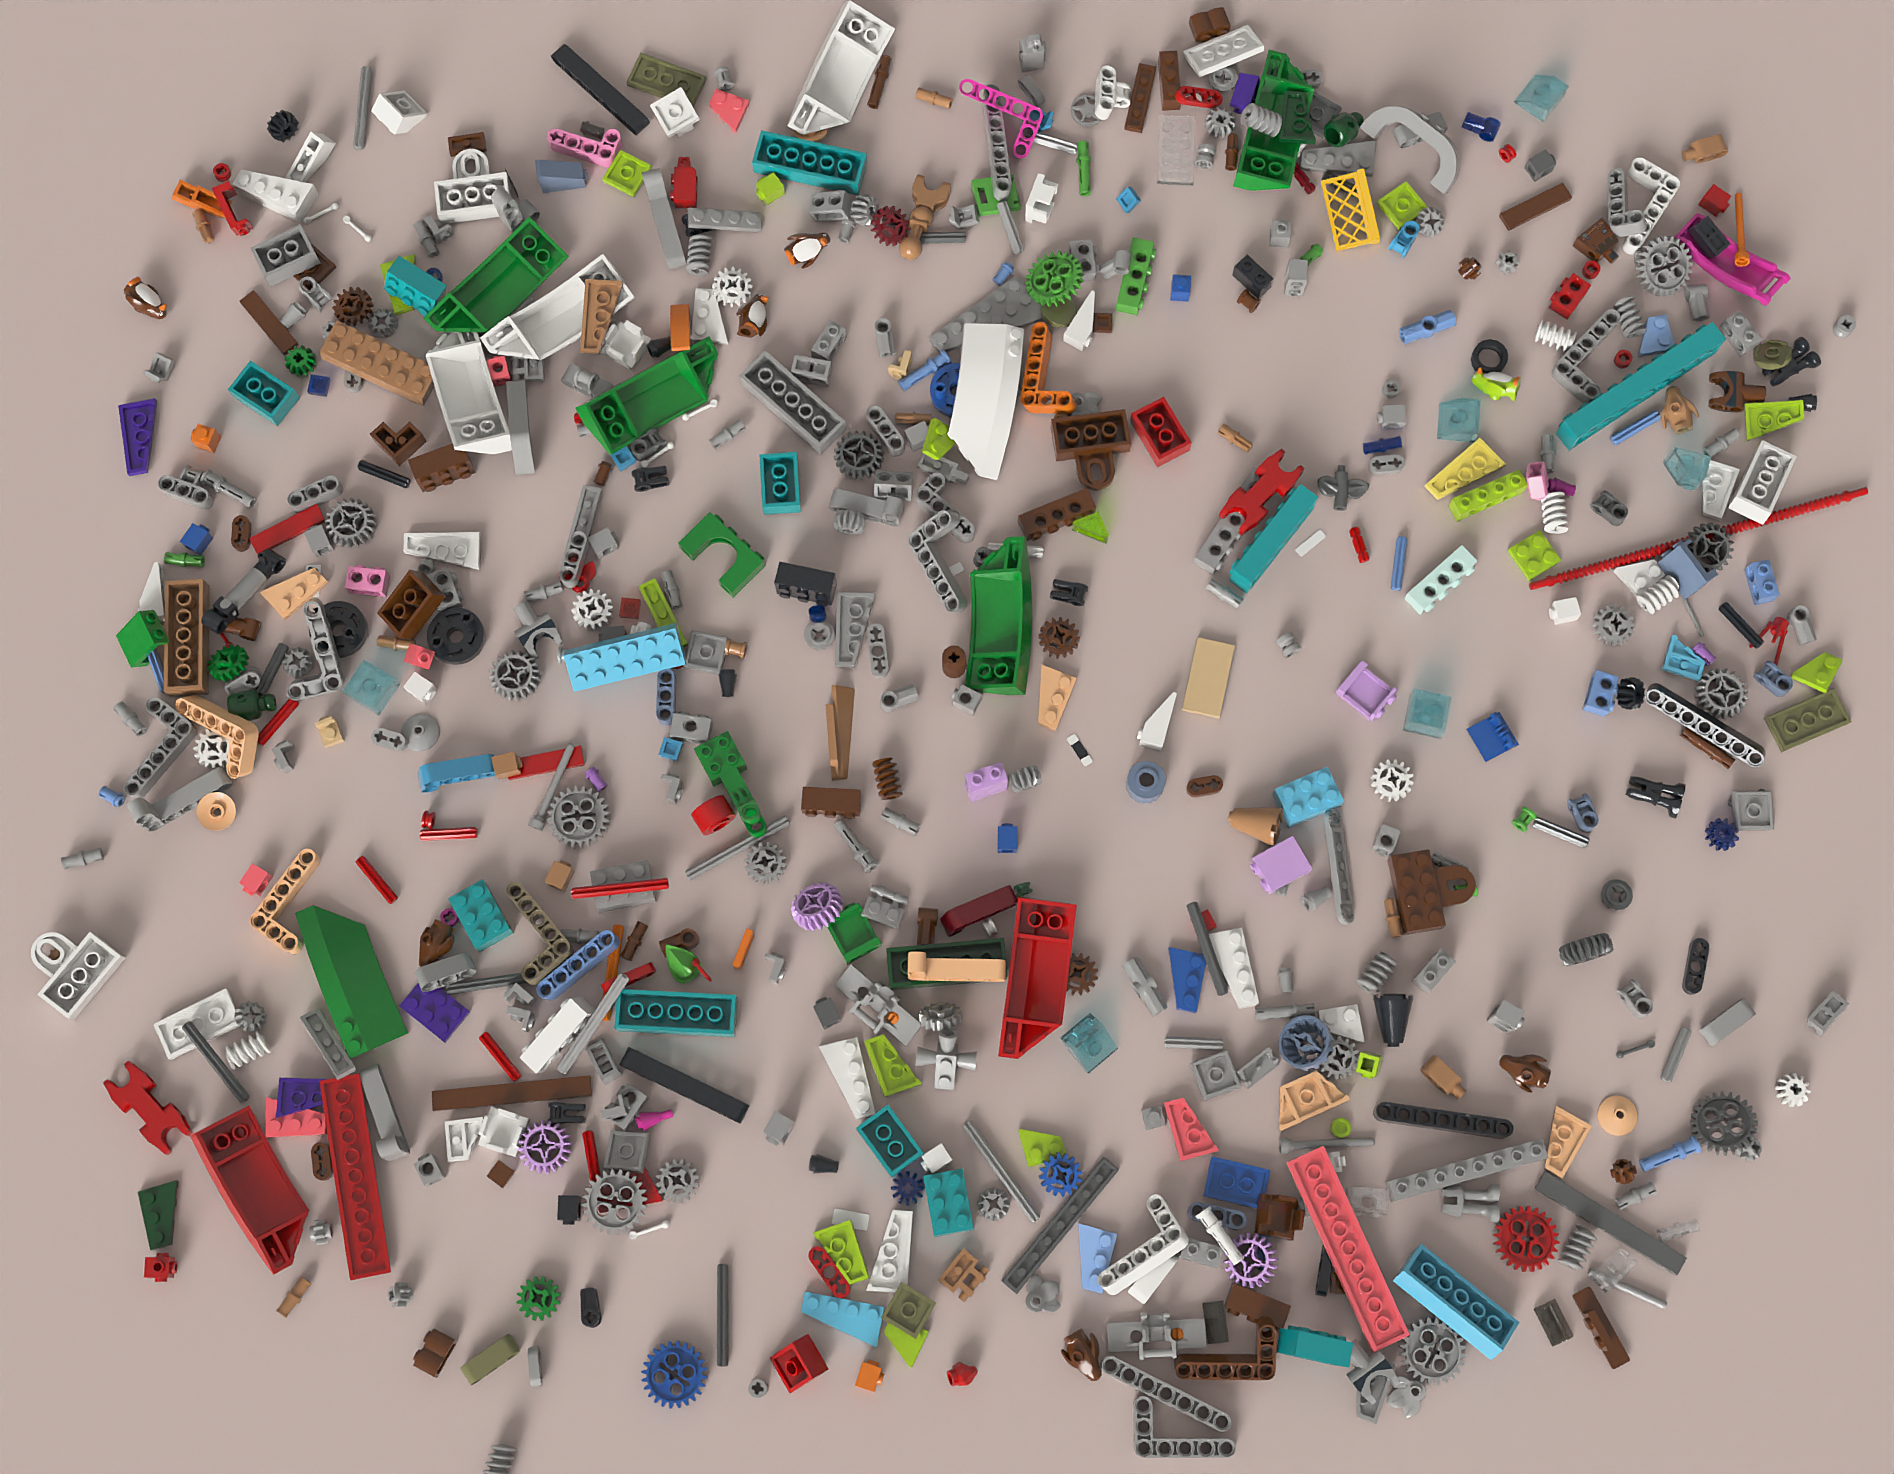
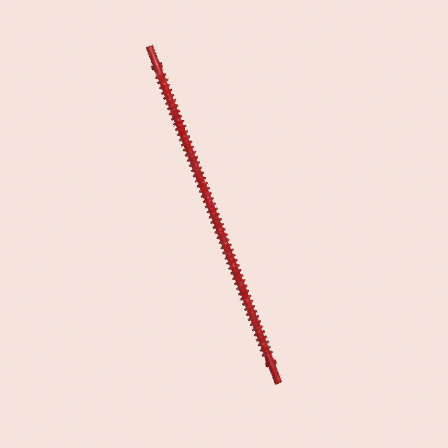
(1642, 554)

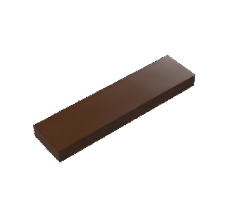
(1140, 98)
(1535, 206)
(268, 322)

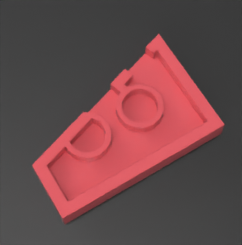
(296, 1124)
(1188, 1133)

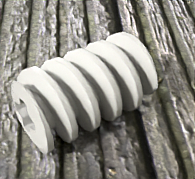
(1555, 336)
(1552, 513)
(1658, 593)
(247, 1050)

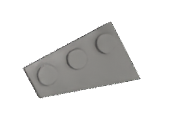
(1379, 1388)

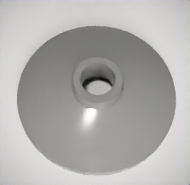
(425, 739)

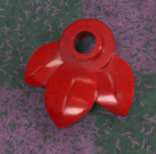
(587, 574)

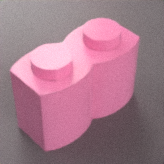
(1537, 480)

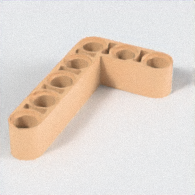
(237, 729)
(283, 901)
(955, 969)

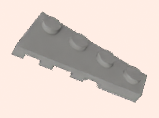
(1340, 160)
(851, 622)

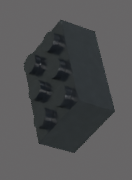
(805, 584)

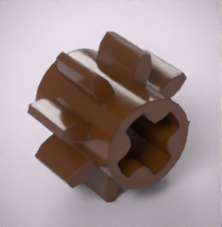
(1469, 268)
(1623, 1171)

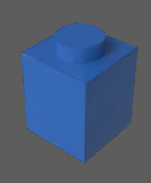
(1180, 288)
(197, 538)
(1007, 838)

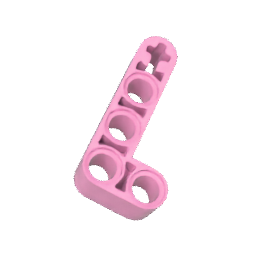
(561, 141)

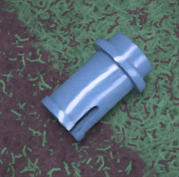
(1005, 270)
(115, 798)

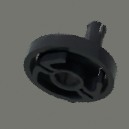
(468, 624)
(353, 636)

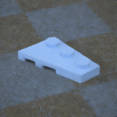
(1095, 1254)

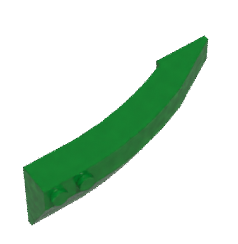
(499, 282)
(1001, 621)
(350, 980)

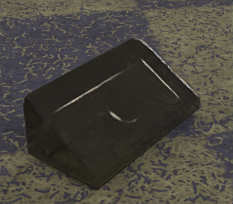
(1215, 1322)
(1553, 1322)

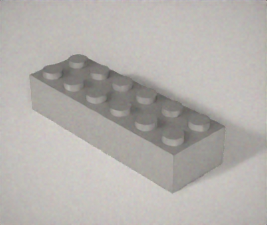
(792, 402)

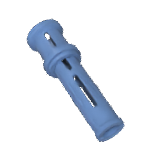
(931, 366)
(1679, 1150)

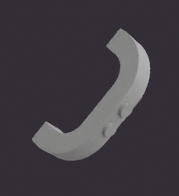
(1432, 134)

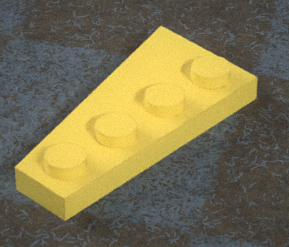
(1468, 467)

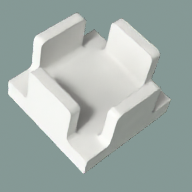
(675, 113)
(1040, 200)
(625, 344)
(502, 1131)

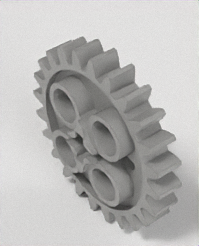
(1659, 249)
(579, 834)
(611, 1220)
(1450, 1359)

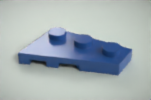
(1187, 975)

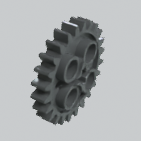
(1729, 1140)

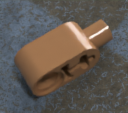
(1706, 149)
(1443, 1077)

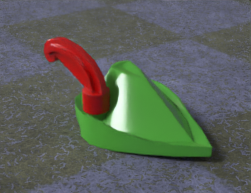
(683, 964)

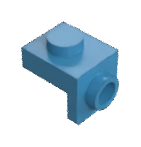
(1046, 120)

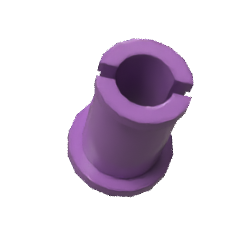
(1701, 651)
(595, 778)

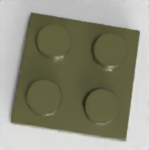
(908, 1310)

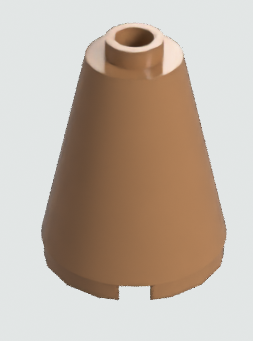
(1258, 822)

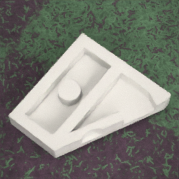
(461, 1137)

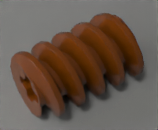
(951, 655)
(886, 779)

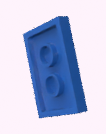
(1235, 1182)

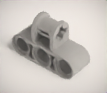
(585, 381)
(188, 480)

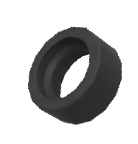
(1492, 345)

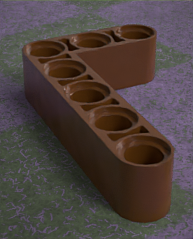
(1234, 1361)

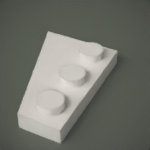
(707, 318)

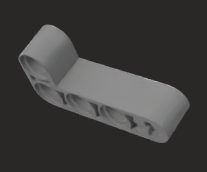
(511, 213)
(1620, 219)
(935, 500)
(874, 509)

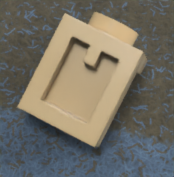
(902, 369)
(329, 731)

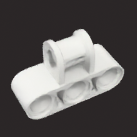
(1109, 93)

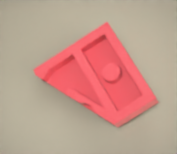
(729, 108)

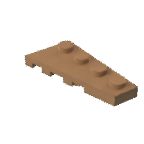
(598, 309)

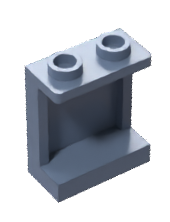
(1685, 569)

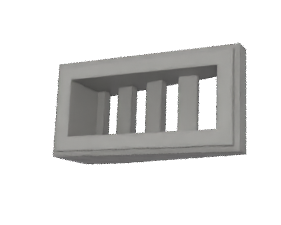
(609, 1072)

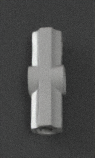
(1145, 986)

